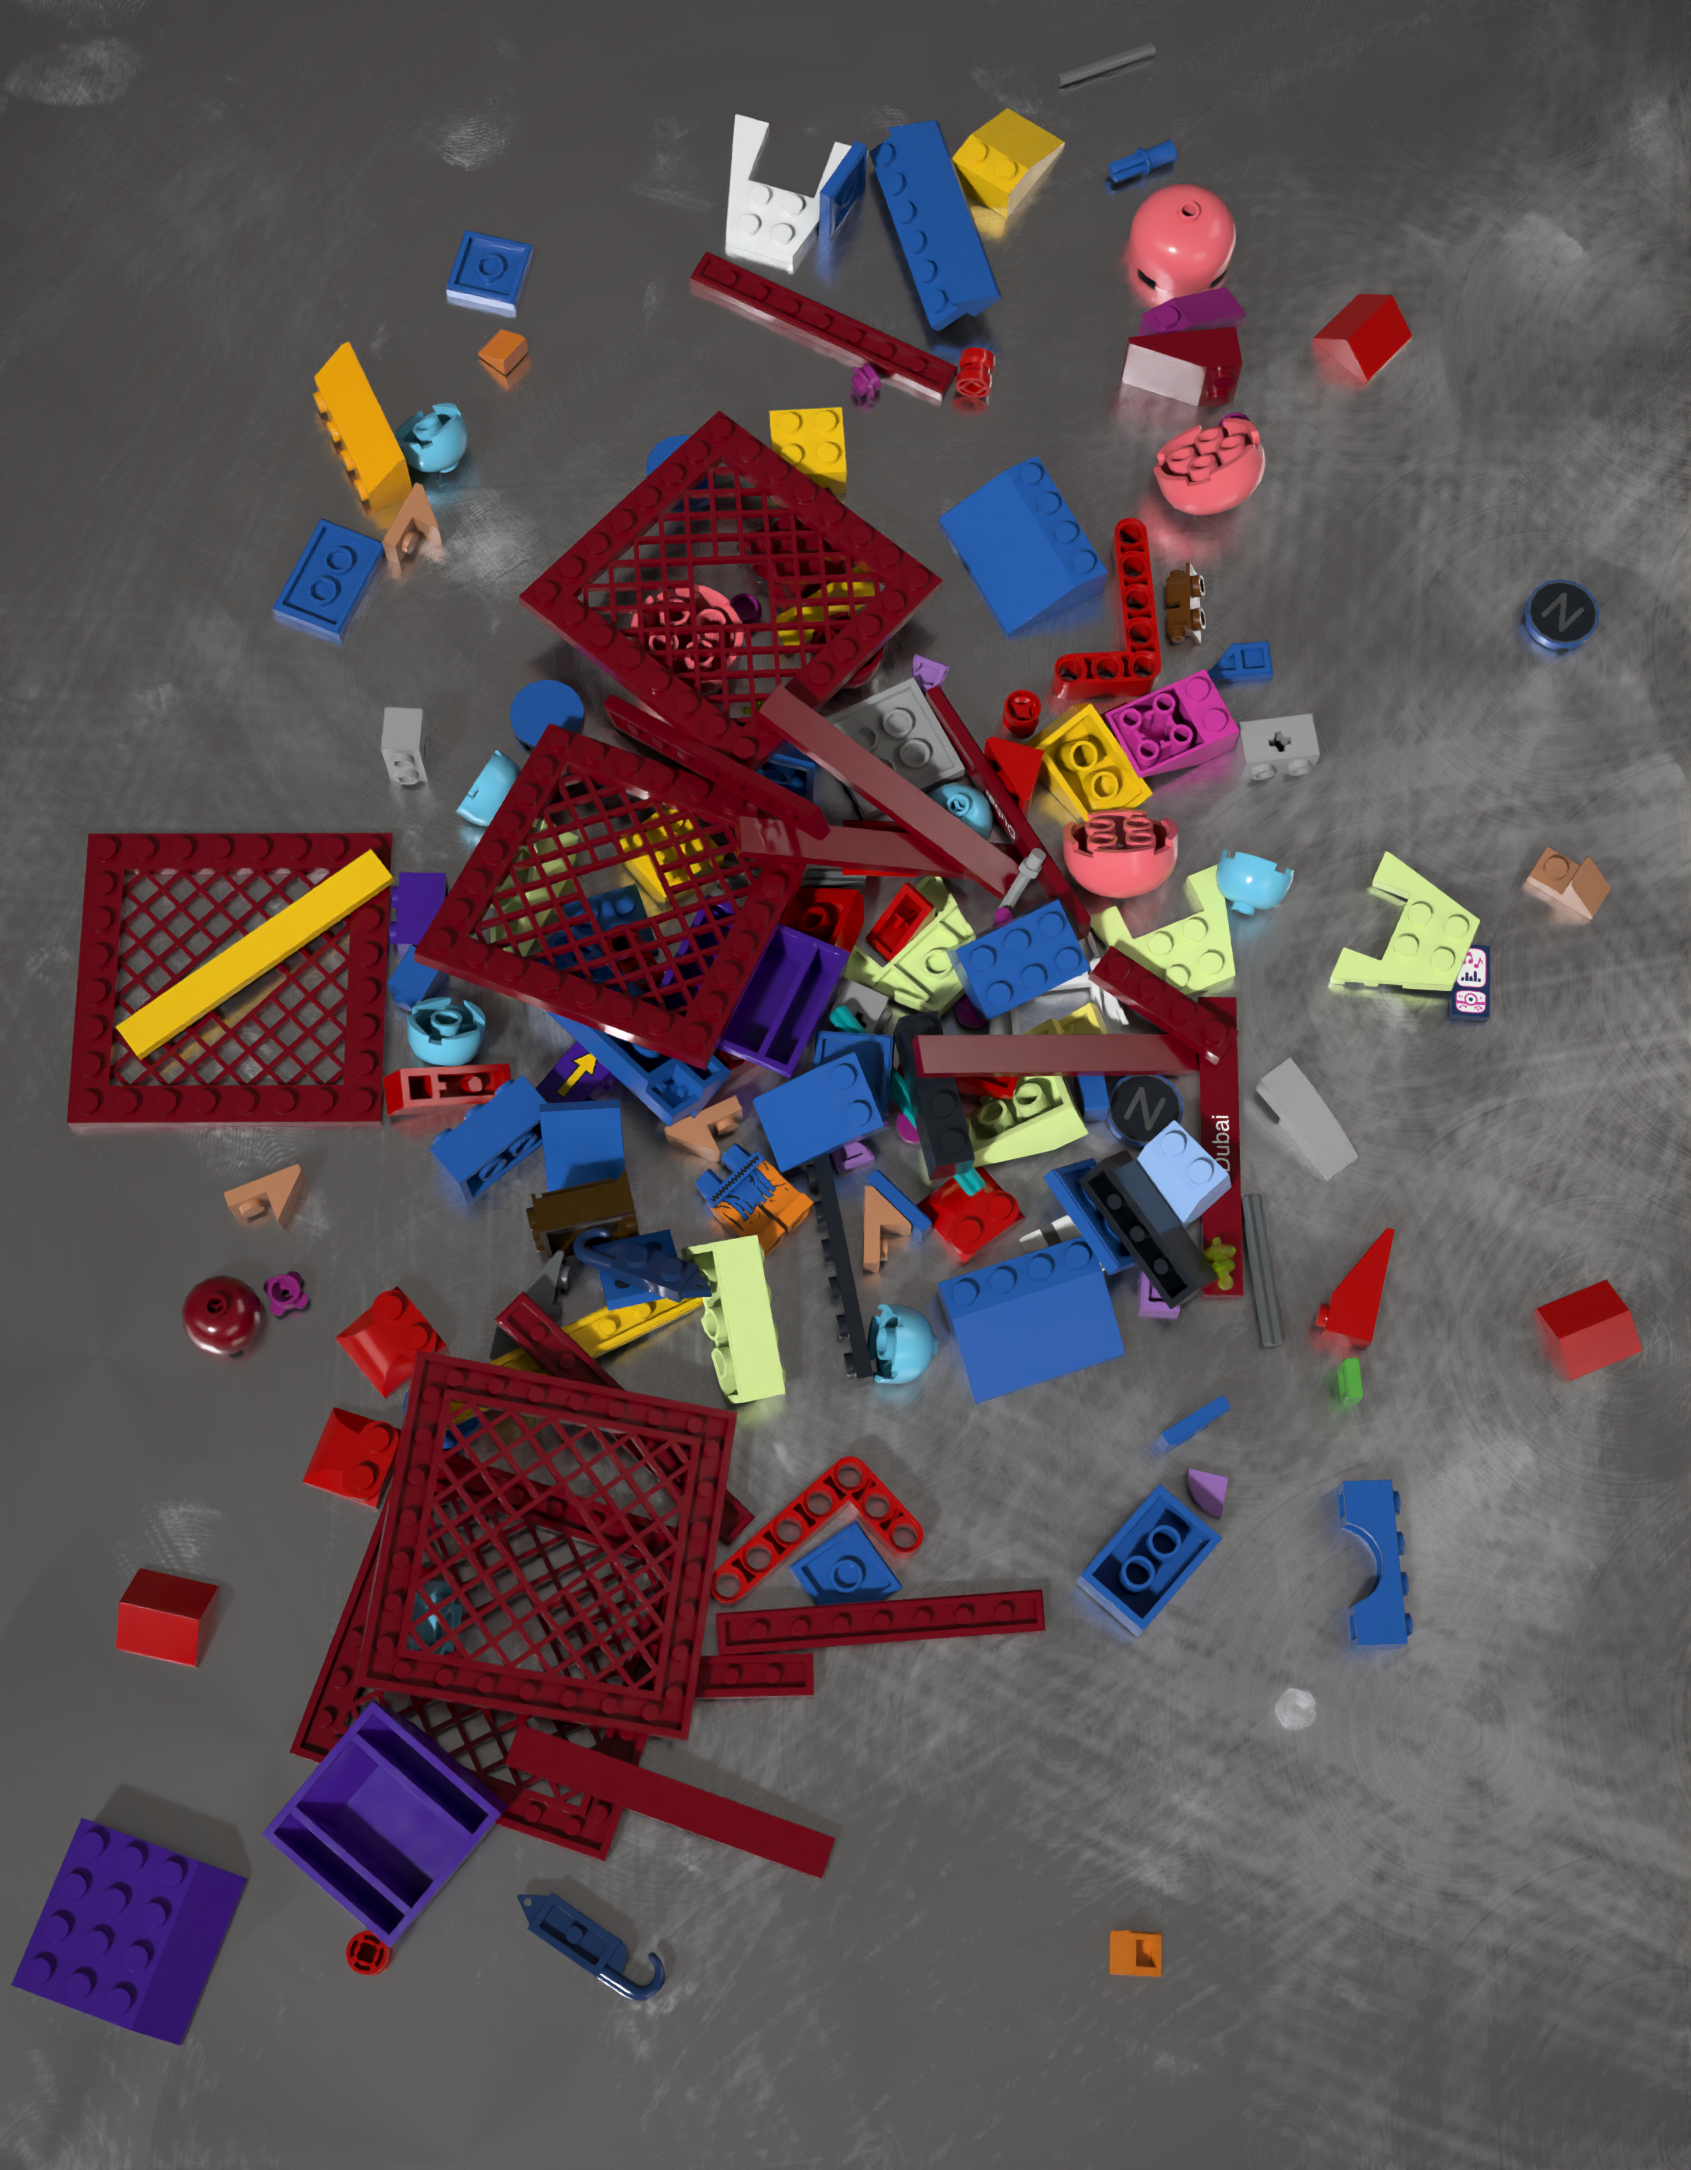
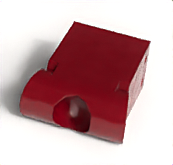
(786, 568)

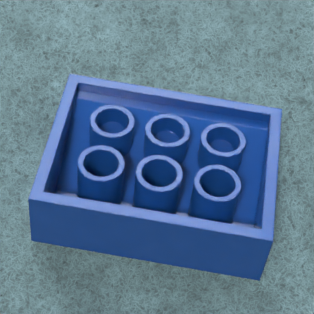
(1024, 547)
(1030, 1319)

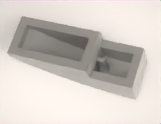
(1307, 1119)

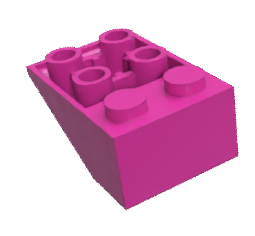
(1174, 726)

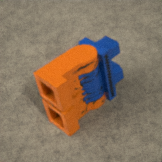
(754, 1199)

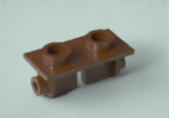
(1189, 617)

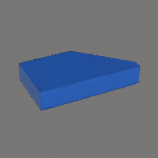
(1243, 664)
(1192, 1424)

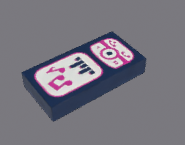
(1472, 988)

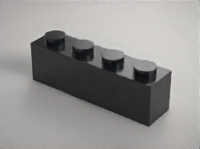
(934, 1104)
(1148, 1229)

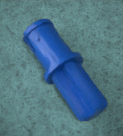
(1143, 161)

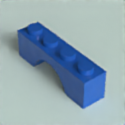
(1369, 1513)

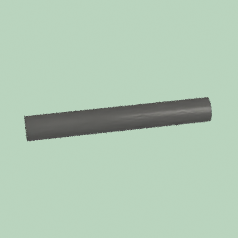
(1105, 64)

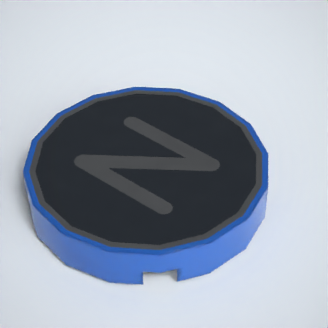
(1561, 614)
(1142, 1108)

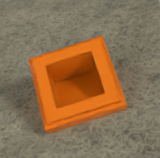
(504, 350)
(1135, 1953)

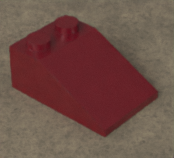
(1186, 365)

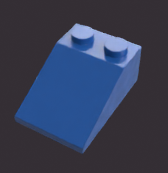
(821, 1111)

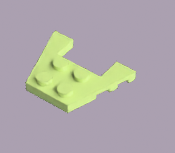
(1426, 943)
(1186, 954)
(922, 970)

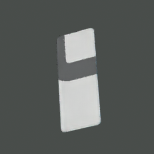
(1050, 1235)

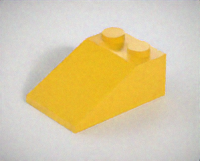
(1004, 160)
(1087, 765)

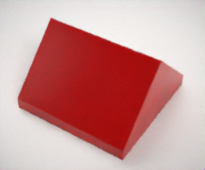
(1365, 335)
(1017, 768)
(165, 1617)

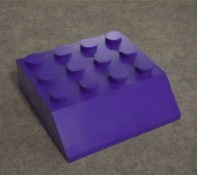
(783, 999)
(385, 1821)
(129, 1932)

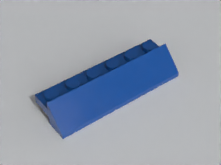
(934, 223)
(660, 1082)

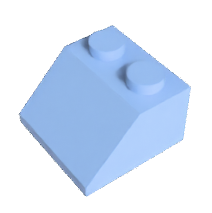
(1183, 1173)

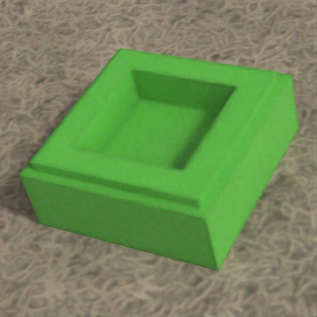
(1349, 1382)

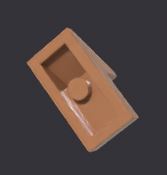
(412, 521)
(1574, 885)
(695, 1134)
(278, 1189)
(879, 1219)

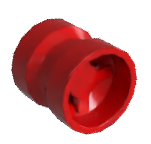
(975, 375)
(1021, 705)
(375, 1952)

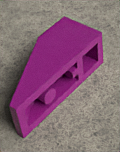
(1192, 312)

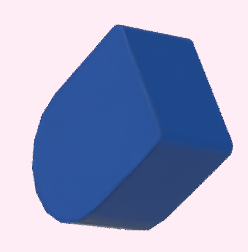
(1092, 1097)

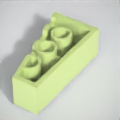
(739, 1318)

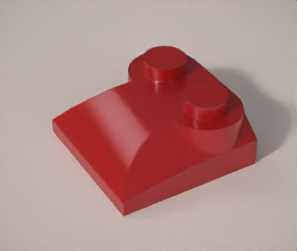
(827, 915)
(973, 1222)
(387, 1340)
(354, 1458)

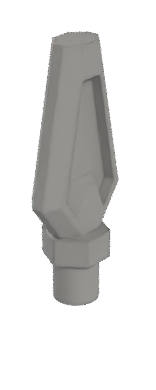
(1028, 870)

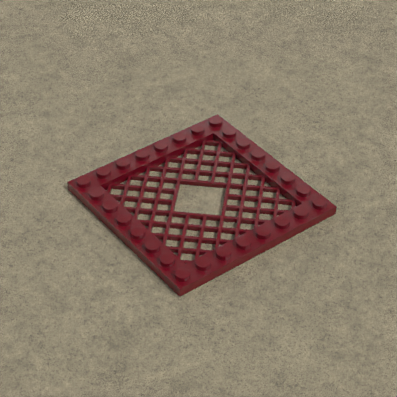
(556, 592)
(108, 861)
(689, 1039)
(383, 1653)
(581, 1828)

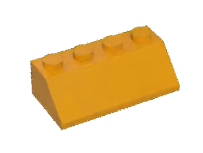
(362, 430)

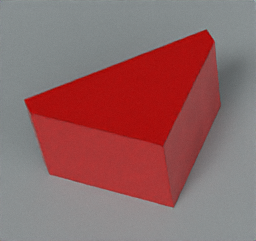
(901, 921)

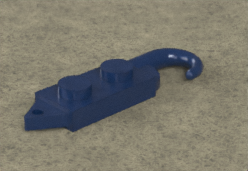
(644, 1267)
(588, 1945)

